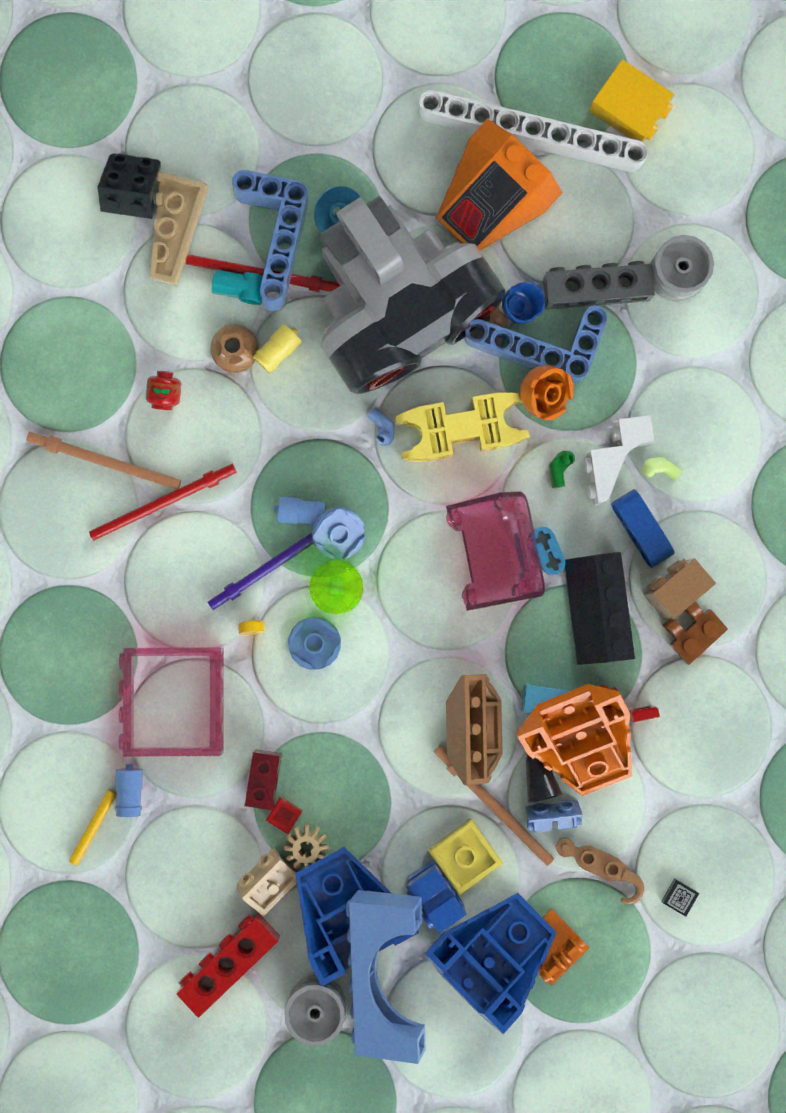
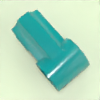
(239, 286)

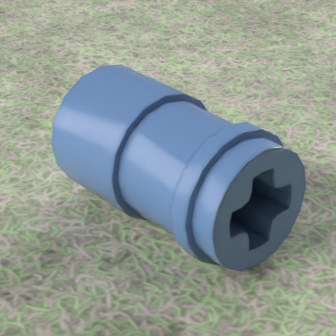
(298, 511)
(128, 795)

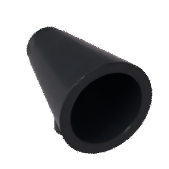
(540, 781)

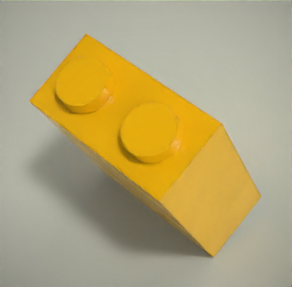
(632, 102)

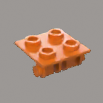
(564, 950)

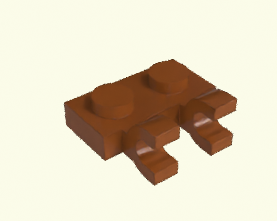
(698, 636)

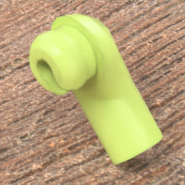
(659, 465)

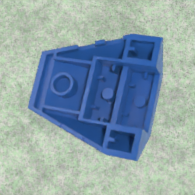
(323, 897)
(494, 958)

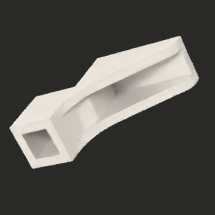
(606, 463)

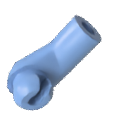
(385, 427)

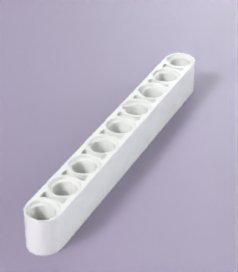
(545, 127)

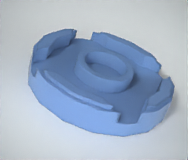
(338, 533)
(314, 643)

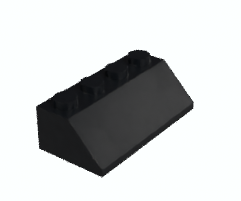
(599, 609)

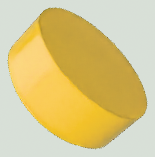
(251, 627)

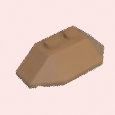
(474, 729)

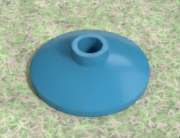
(333, 197)

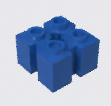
(439, 899)

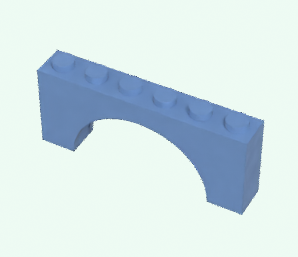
(378, 1027)

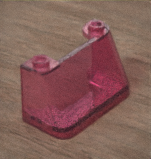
(498, 549)

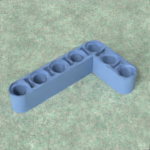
(283, 233)
(541, 349)

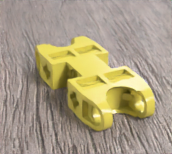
(462, 427)

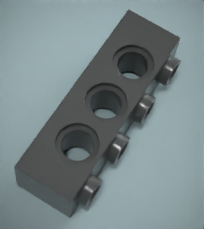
(637, 272)

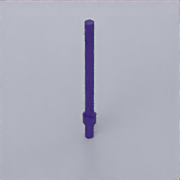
(233, 590)

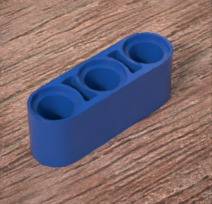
(642, 528)

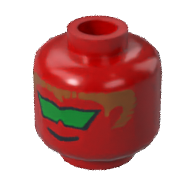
(163, 391)

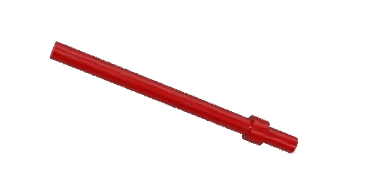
(314, 283)
(209, 480)

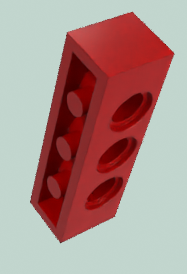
(201, 998)

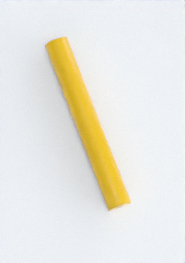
(93, 826)

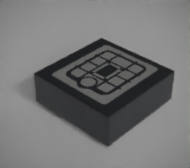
(680, 897)

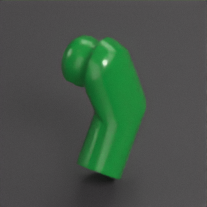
(558, 466)

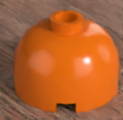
(546, 391)

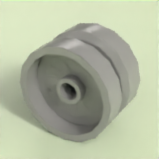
(695, 268)
(310, 1026)

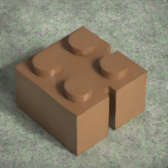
(679, 588)

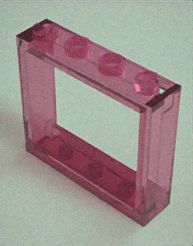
(126, 713)

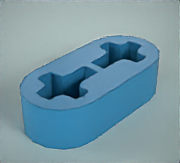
(554, 549)

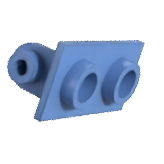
(541, 815)

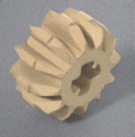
(297, 842)

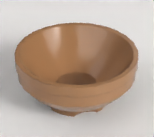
(239, 360)

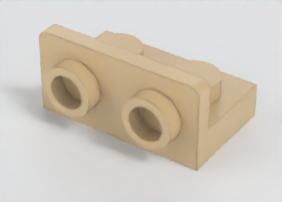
(267, 882)

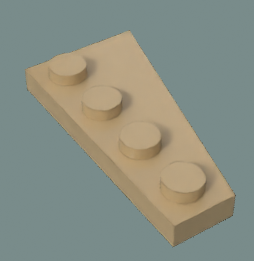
(177, 217)

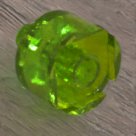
(335, 572)

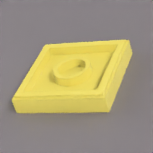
(465, 856)

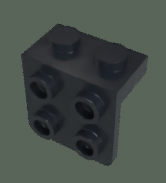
(128, 185)

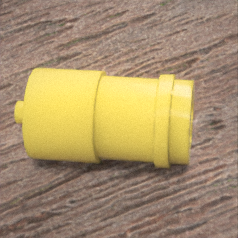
(278, 347)

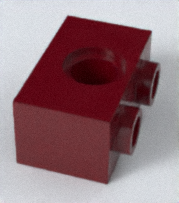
(263, 779)

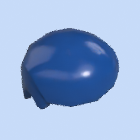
(523, 302)

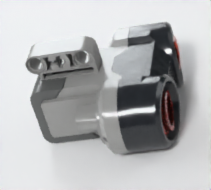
(397, 294)

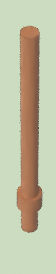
(56, 445)
(500, 812)

